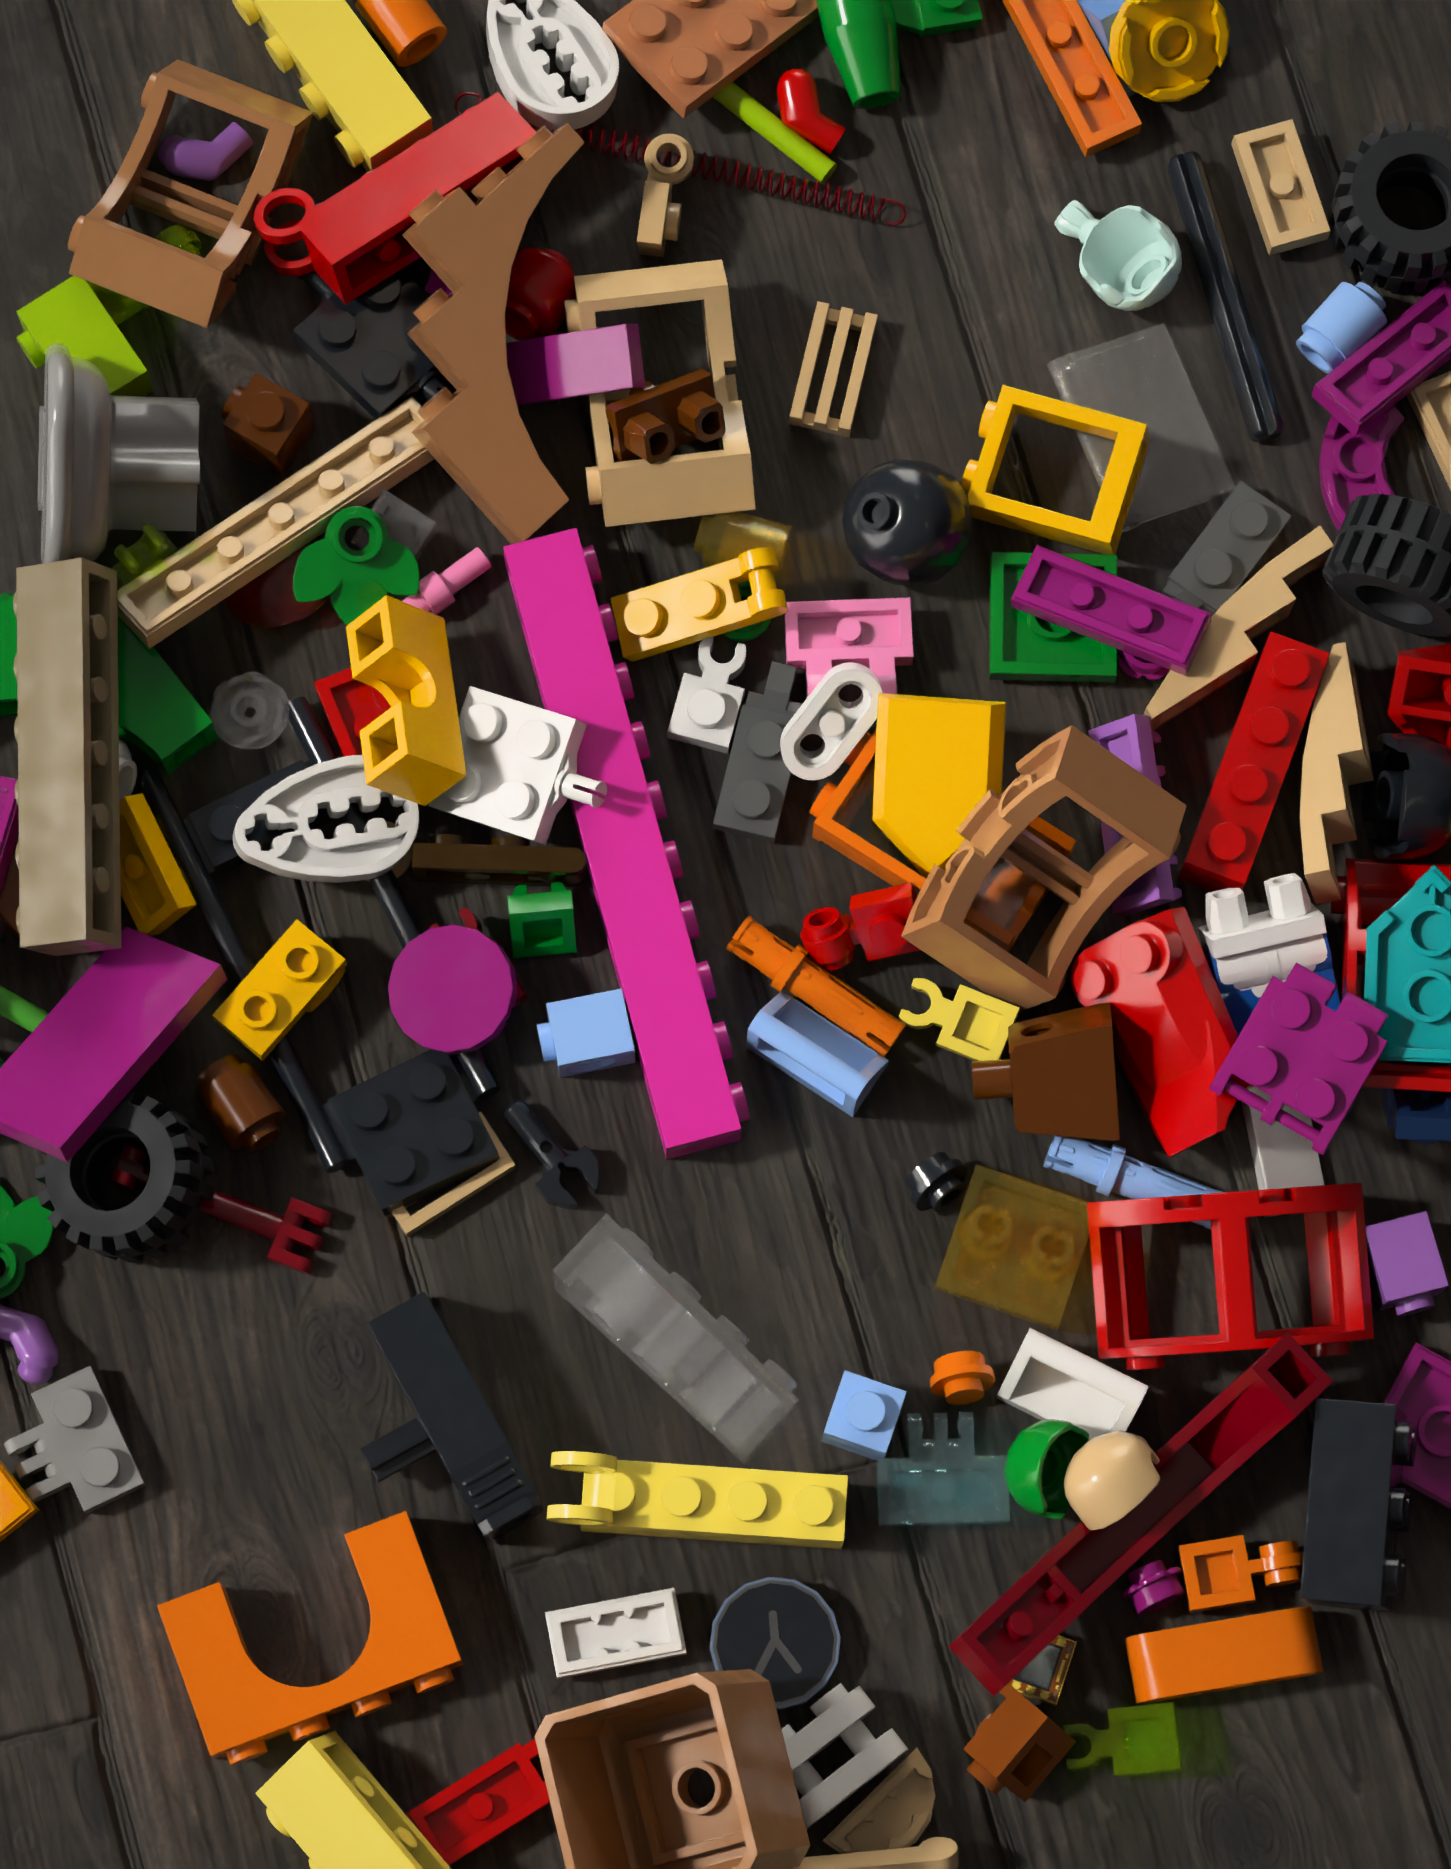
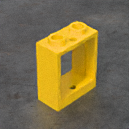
(1118, 486)

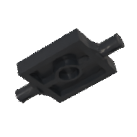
(368, 343)

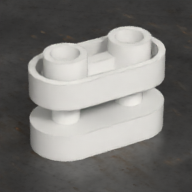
(838, 1716)

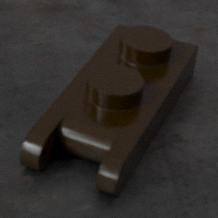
(504, 862)

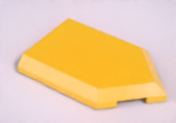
(933, 769)

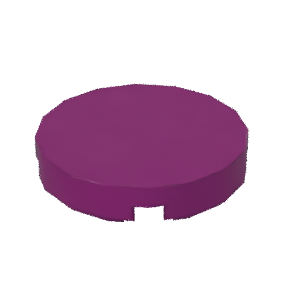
(452, 989)

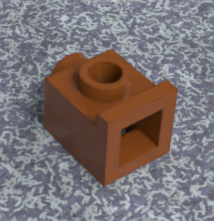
(1016, 1746)

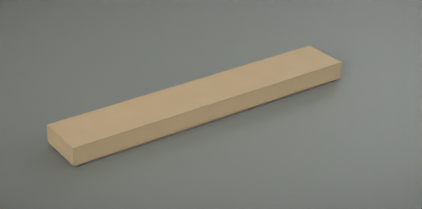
(273, 526)

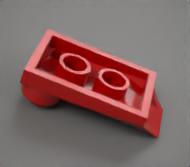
(1165, 1024)

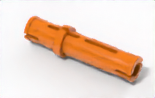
(814, 985)

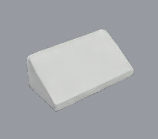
(1279, 1153)

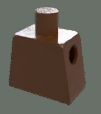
(1057, 1075)

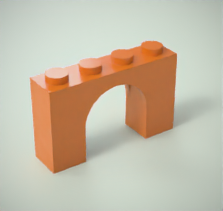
(404, 1647)

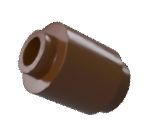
(240, 1103)

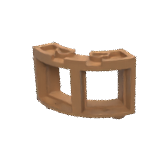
(160, 272)
(995, 828)

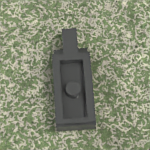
(1227, 550)
(755, 772)

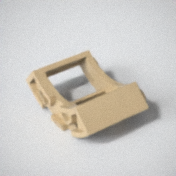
(686, 482)

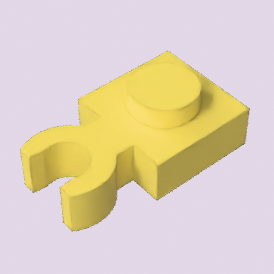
(970, 1024)

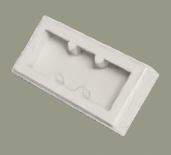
(615, 1633)

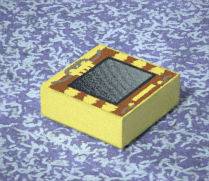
(1046, 1672)

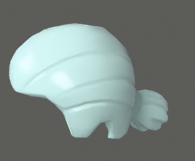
(1125, 255)

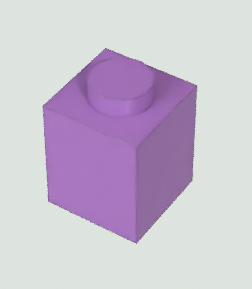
(1404, 1264)

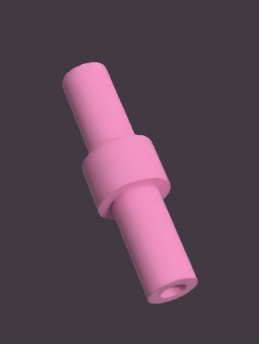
(437, 590)

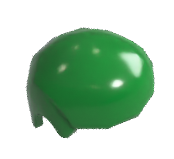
(1039, 1463)

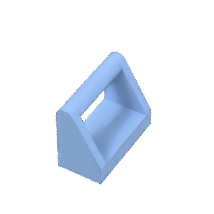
(815, 1052)

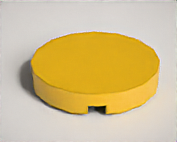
(1168, 46)

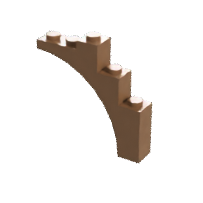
(472, 250)

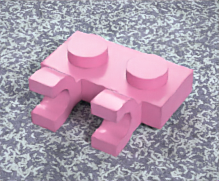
(849, 631)

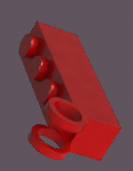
(359, 231)

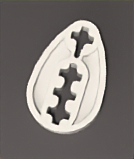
(525, 72)
(305, 851)

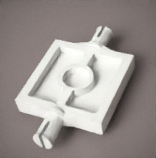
(517, 766)

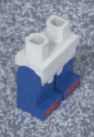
(1253, 948)

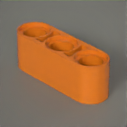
(1224, 1654)

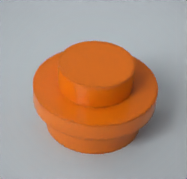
(961, 1377)

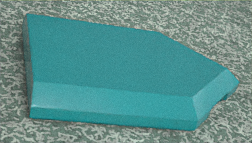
(1412, 971)

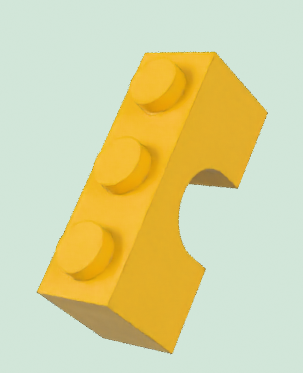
(418, 741)

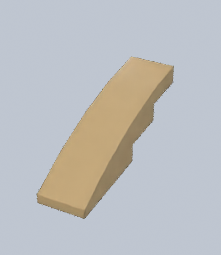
(1245, 615)
(1332, 760)

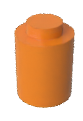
(404, 27)

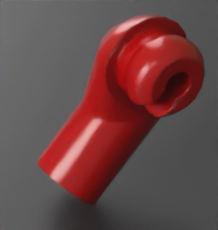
(801, 110)

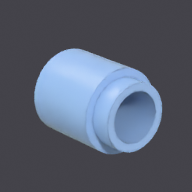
(1342, 325)

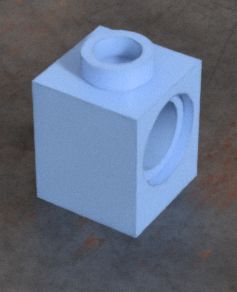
(587, 1033)

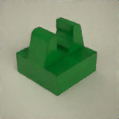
(542, 922)

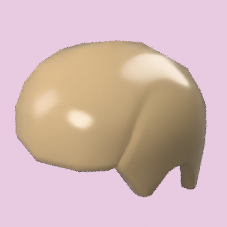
(1110, 1478)

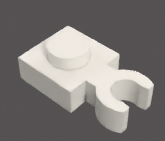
(708, 705)

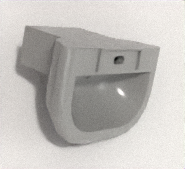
(110, 460)

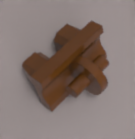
(665, 417)

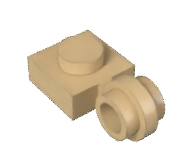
(658, 214)

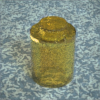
(737, 532)

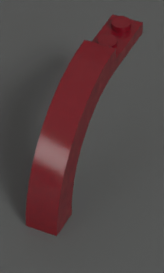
(1189, 1469)

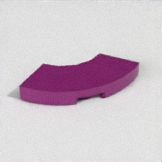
(1355, 464)

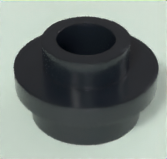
(937, 1182)

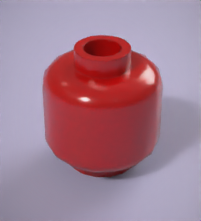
(537, 293)

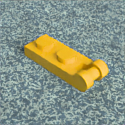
(698, 605)

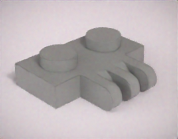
(77, 1445)

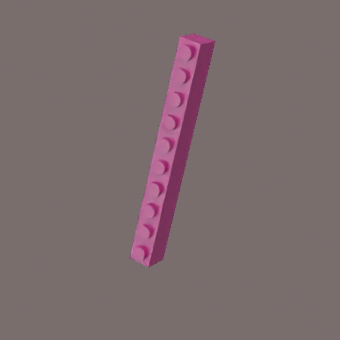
(625, 850)

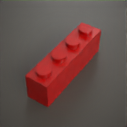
(1254, 764)

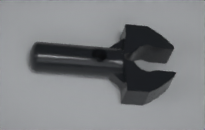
(552, 1156)

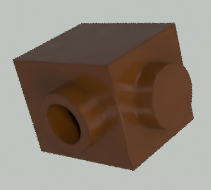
(267, 423)

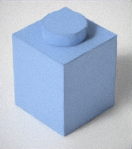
(863, 1416)

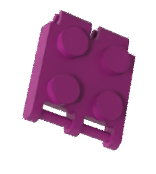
(1304, 1054)

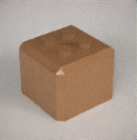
(625, 1766)

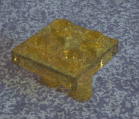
(1015, 1247)

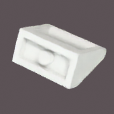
(1070, 1386)

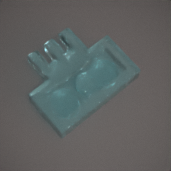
(941, 1479)

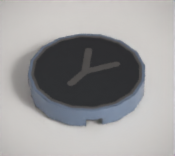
(780, 1634)

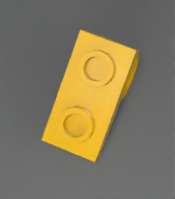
(280, 989)

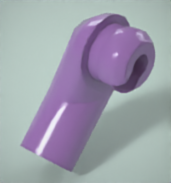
(201, 158)
(31, 1343)

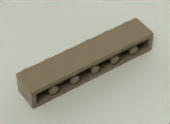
(67, 757)

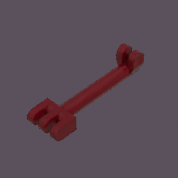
(285, 1230)

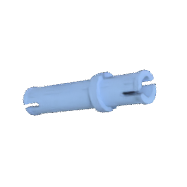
(1117, 1172)

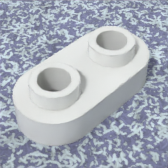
(836, 721)

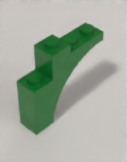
(153, 703)

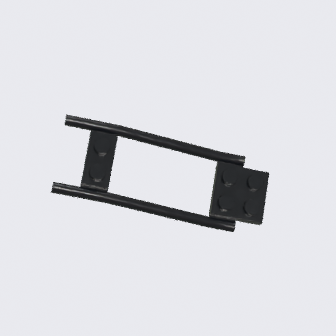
(405, 1126)

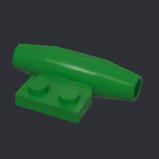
(866, 40)

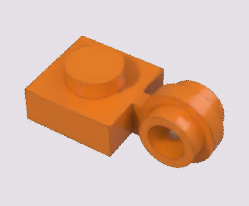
(1220, 1574)

